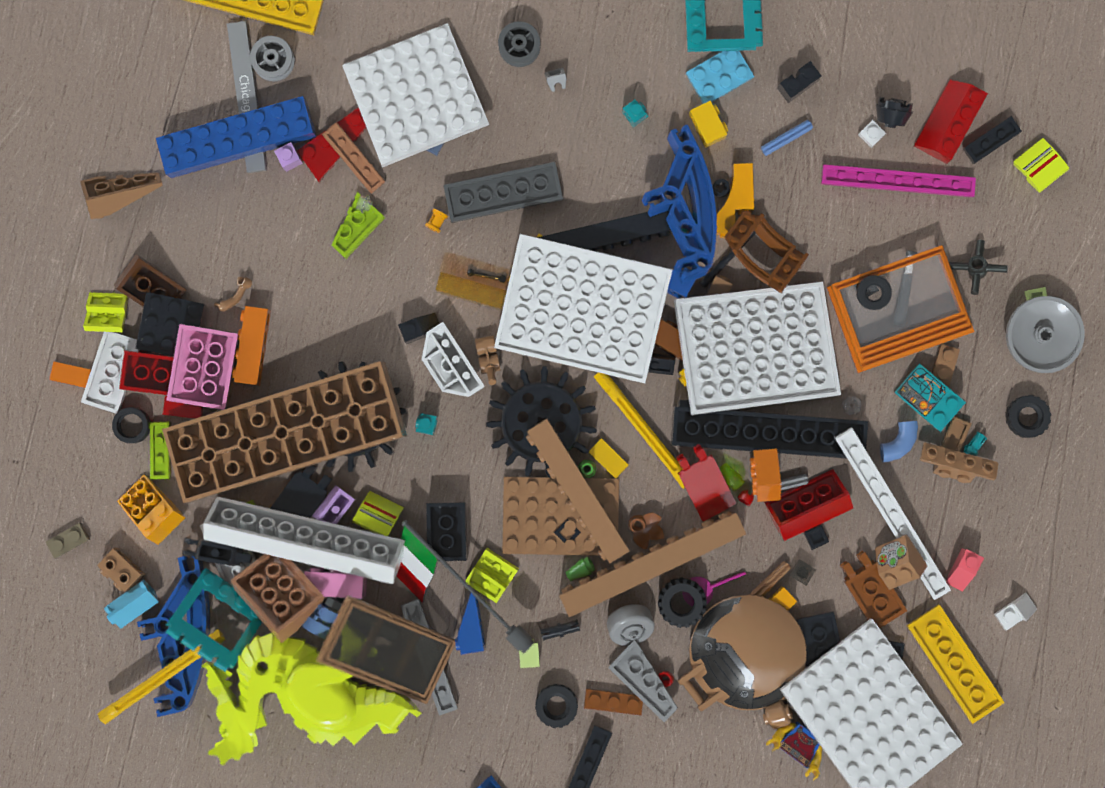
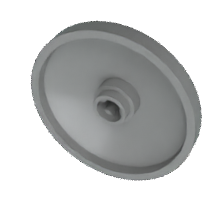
(1045, 334)

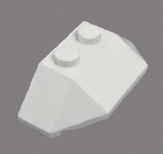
(449, 364)

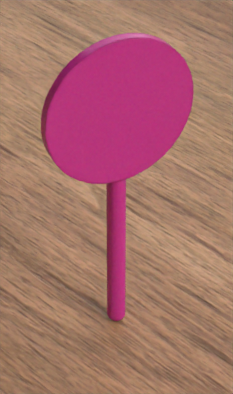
(707, 587)

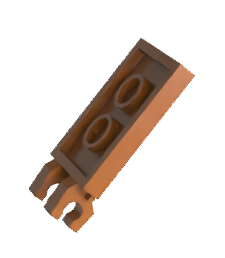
(871, 592)

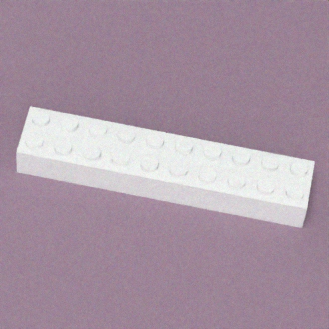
(304, 540)

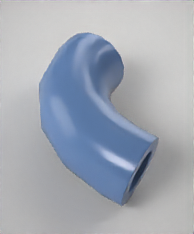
(901, 444)

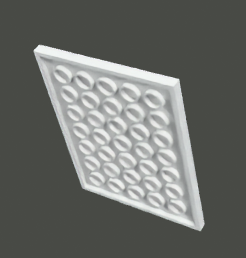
(582, 308)
(756, 348)
(871, 713)

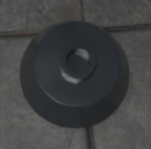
(893, 112)

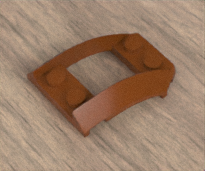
(791, 260)

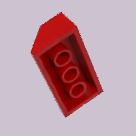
(950, 120)
(809, 505)

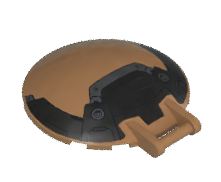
(744, 653)

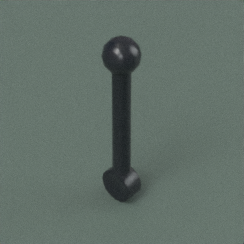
(502, 278)

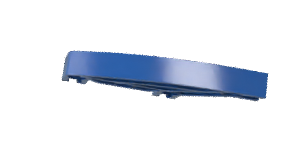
(702, 227)
(187, 680)

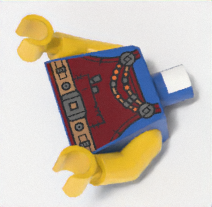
(800, 745)

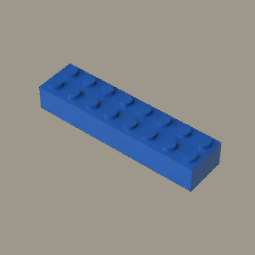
(236, 137)

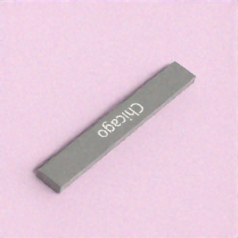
(244, 83)

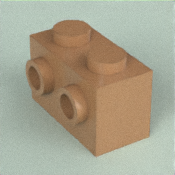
(120, 570)

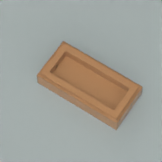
(956, 434)

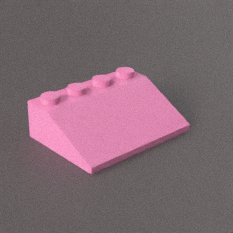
(202, 367)

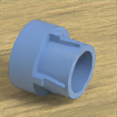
(320, 621)

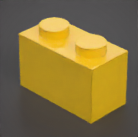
(708, 123)

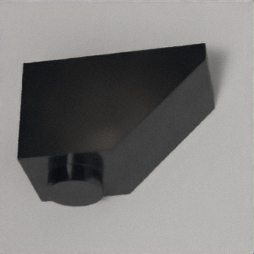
(418, 327)

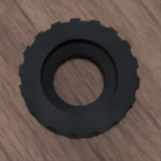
(1039, 406)
(556, 720)

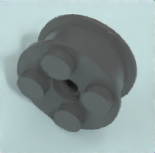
(519, 33)

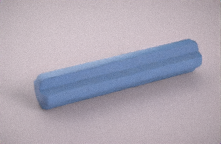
(787, 137)

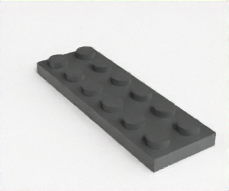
(503, 192)

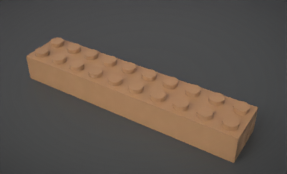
(651, 564)

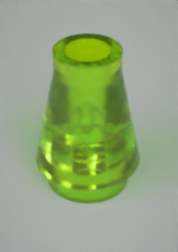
(732, 477)

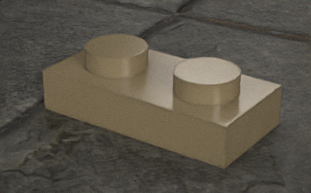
(67, 540)

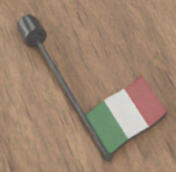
(419, 567)

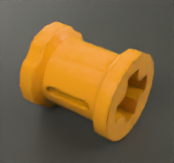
(436, 220)

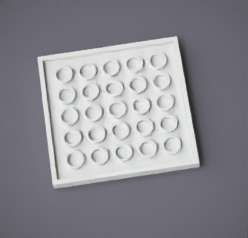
(415, 95)

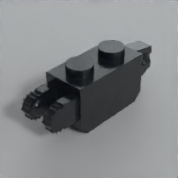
(217, 552)

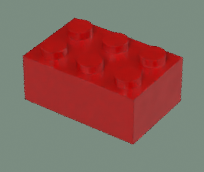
(145, 372)

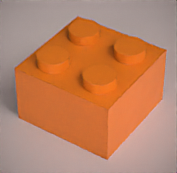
(765, 475)

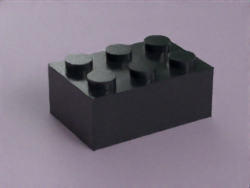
(447, 530)

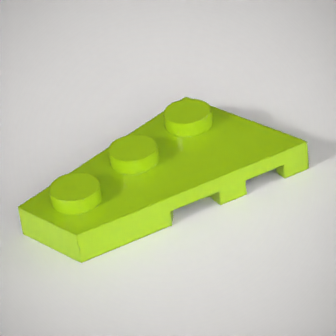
(356, 228)

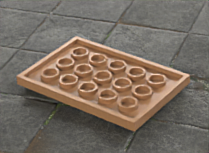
(537, 509)

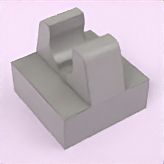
(554, 77)

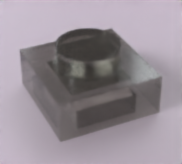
(802, 572)

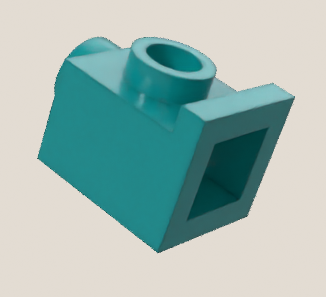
(635, 112)
(426, 424)

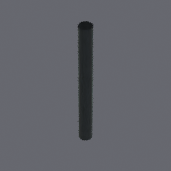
(722, 263)

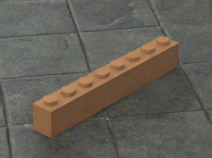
(577, 490)

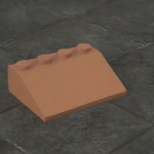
(278, 594)

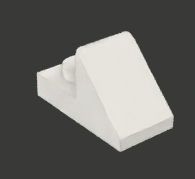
(1016, 611)

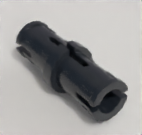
(560, 630)

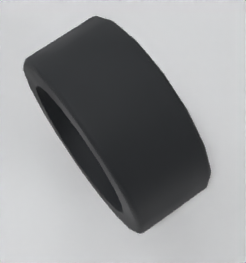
(116, 425)

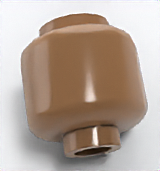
(778, 715)

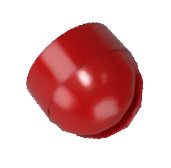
(745, 498)
(667, 682)

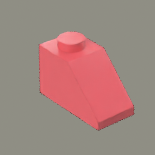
(964, 569)

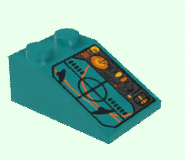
(930, 397)

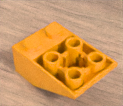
(151, 510)

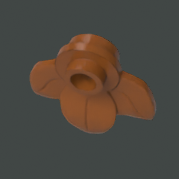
(648, 529)

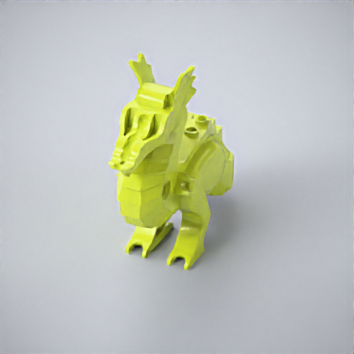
(314, 694)

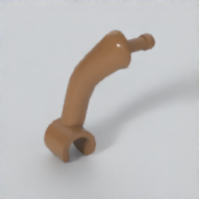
(244, 283)

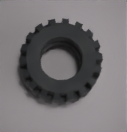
(675, 618)

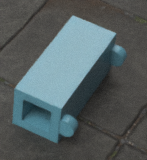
(131, 604)

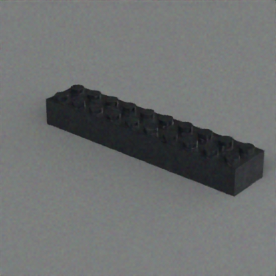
(763, 431)

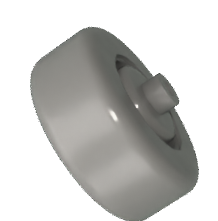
(630, 624)

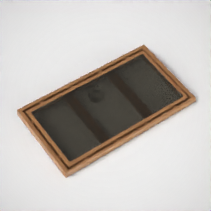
(386, 649)

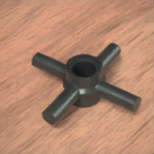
(976, 260)

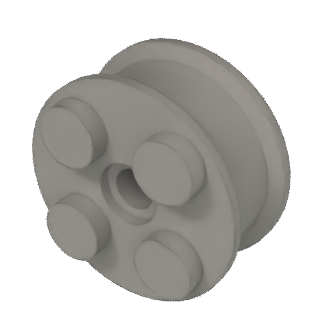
(273, 69)

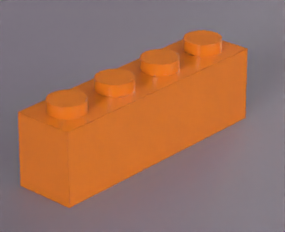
(252, 345)

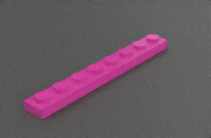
(898, 181)

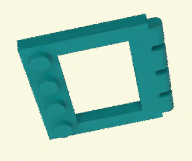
(697, 29)
(193, 637)

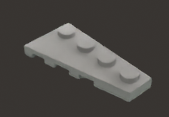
(641, 678)

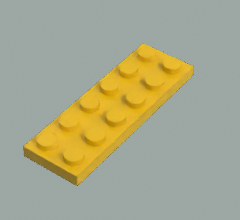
(955, 664)

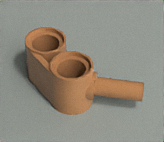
(487, 357)

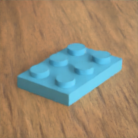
(719, 75)

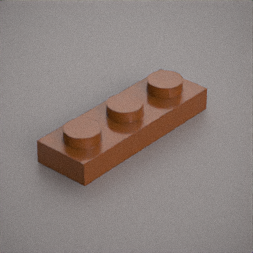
(613, 702)

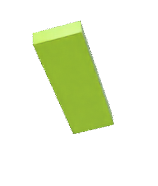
(159, 456)

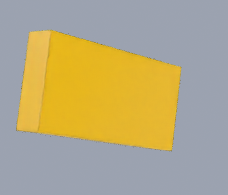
(608, 458)

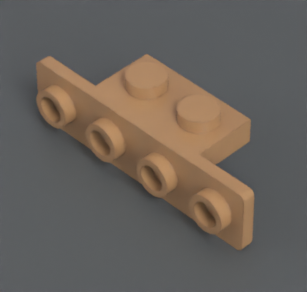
(957, 464)

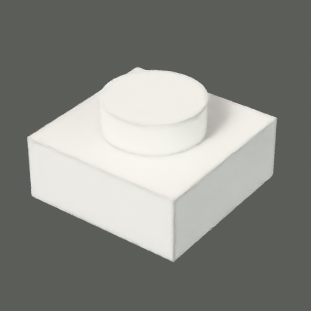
(871, 133)

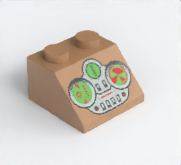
(899, 562)

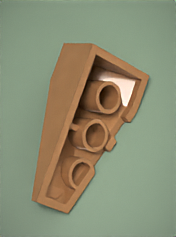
(110, 195)

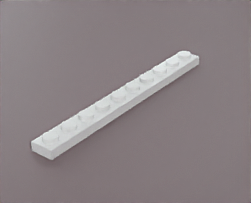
(889, 507)

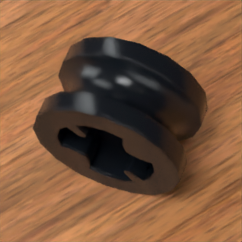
(724, 192)

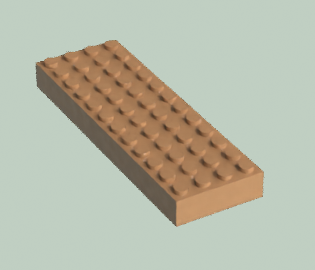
(284, 432)

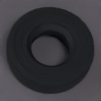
(880, 303)

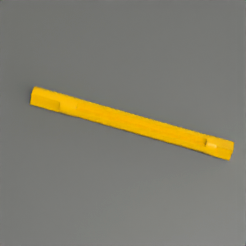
(639, 423)
(154, 681)

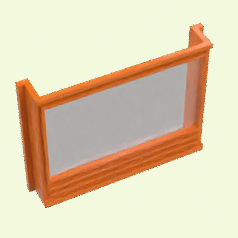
(920, 315)

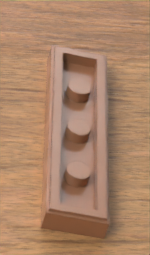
(353, 157)

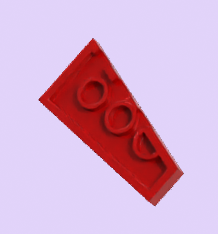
(320, 155)

